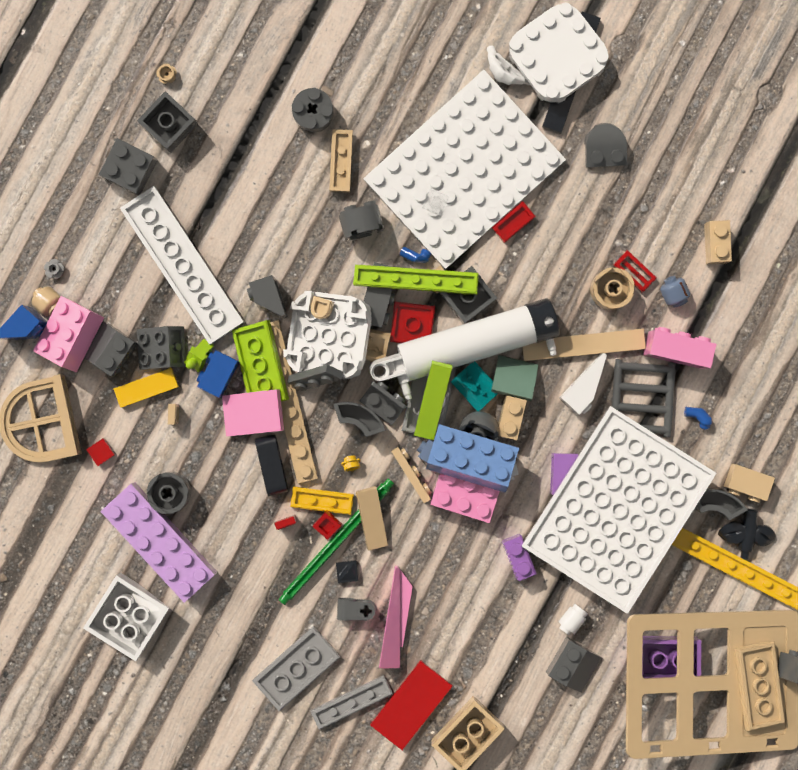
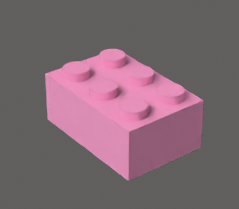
(68, 334)
(680, 348)
(464, 497)

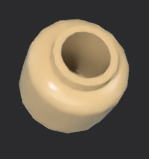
(45, 300)

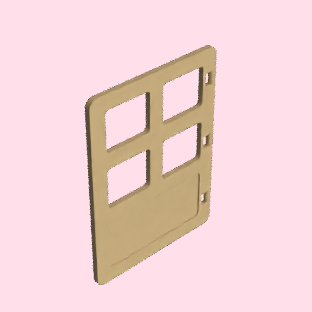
(742, 630)

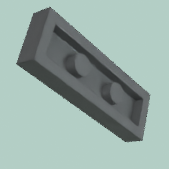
(315, 377)

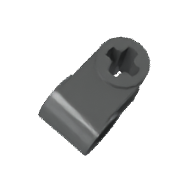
(351, 609)

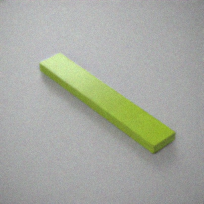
(416, 279)

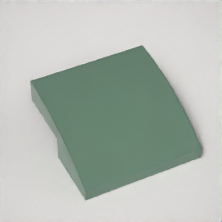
(514, 378)

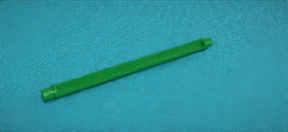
(329, 548)

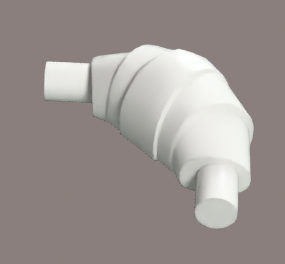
(503, 70)

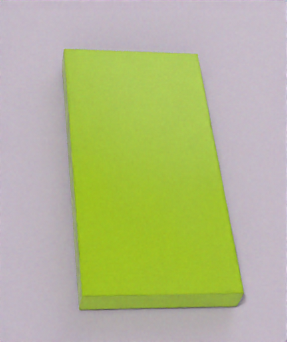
(259, 358)

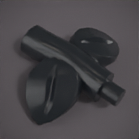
(747, 533)

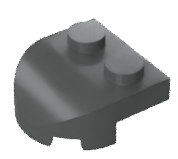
(605, 146)

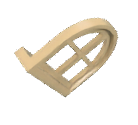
(64, 415)

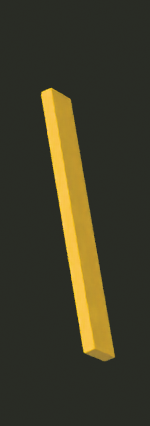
(737, 567)

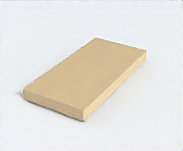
(759, 685)

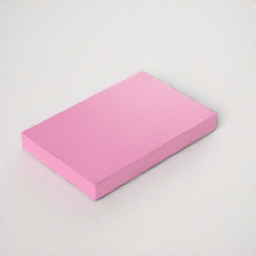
(253, 412)

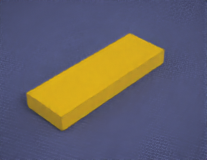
(146, 387)
(322, 500)

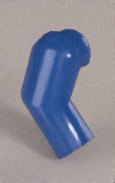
(413, 256)
(702, 416)

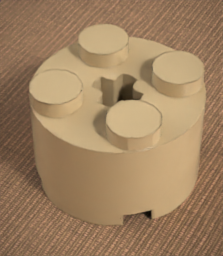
(600, 288)

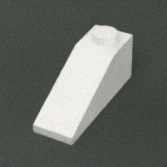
(583, 389)

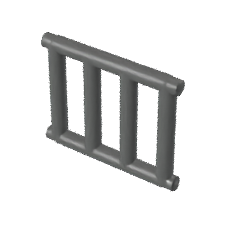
(667, 389)

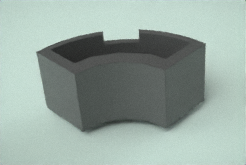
(360, 416)
(720, 501)

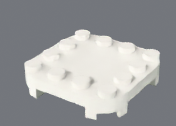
(558, 53)
(333, 341)

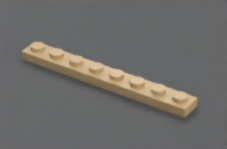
(293, 419)

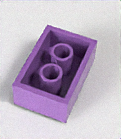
(660, 656)

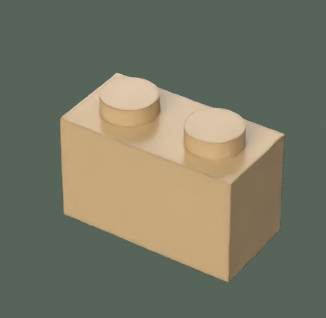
(718, 242)
(511, 417)
(748, 482)

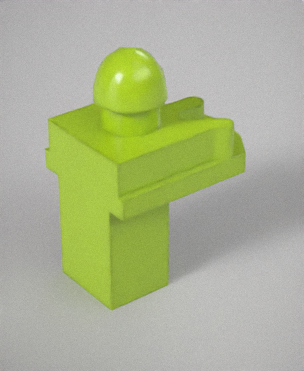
(198, 355)

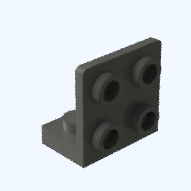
(161, 347)
(383, 403)

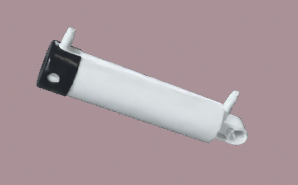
(471, 342)

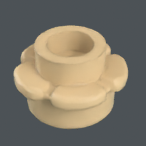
(161, 73)

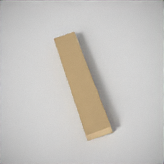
(587, 344)

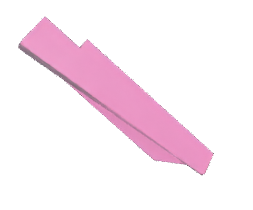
(396, 620)

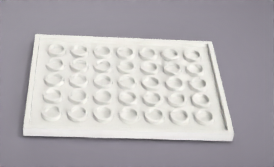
(474, 152)
(618, 509)

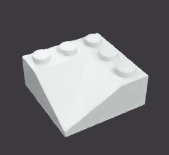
(127, 617)

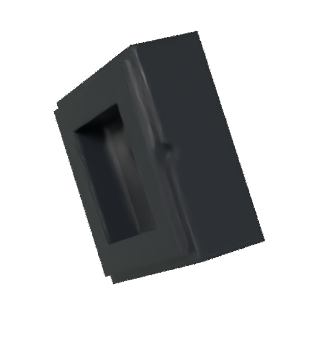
(347, 571)

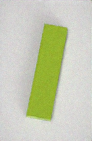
(433, 400)

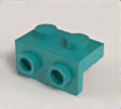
(474, 386)

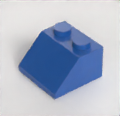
(23, 324)

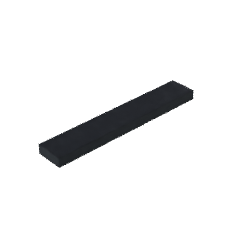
(558, 112)

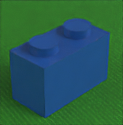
(217, 374)

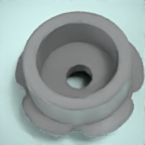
(54, 274)

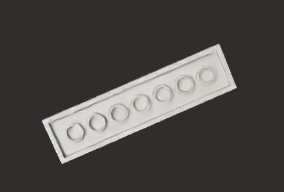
(182, 265)

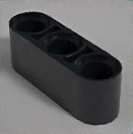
(271, 465)

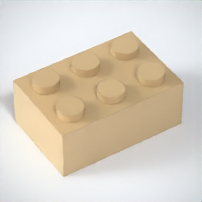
(467, 734)

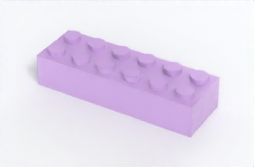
(159, 542)

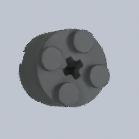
(312, 98)
(361, 221)
(157, 495)

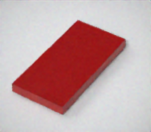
(411, 705)

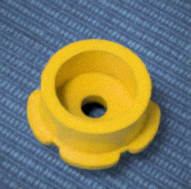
(351, 463)

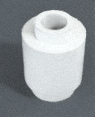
(572, 619)

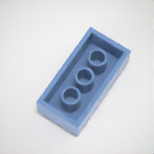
(472, 458)

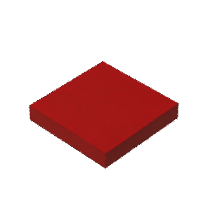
(411, 321)

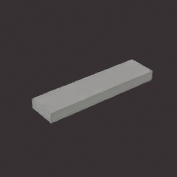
(351, 702)

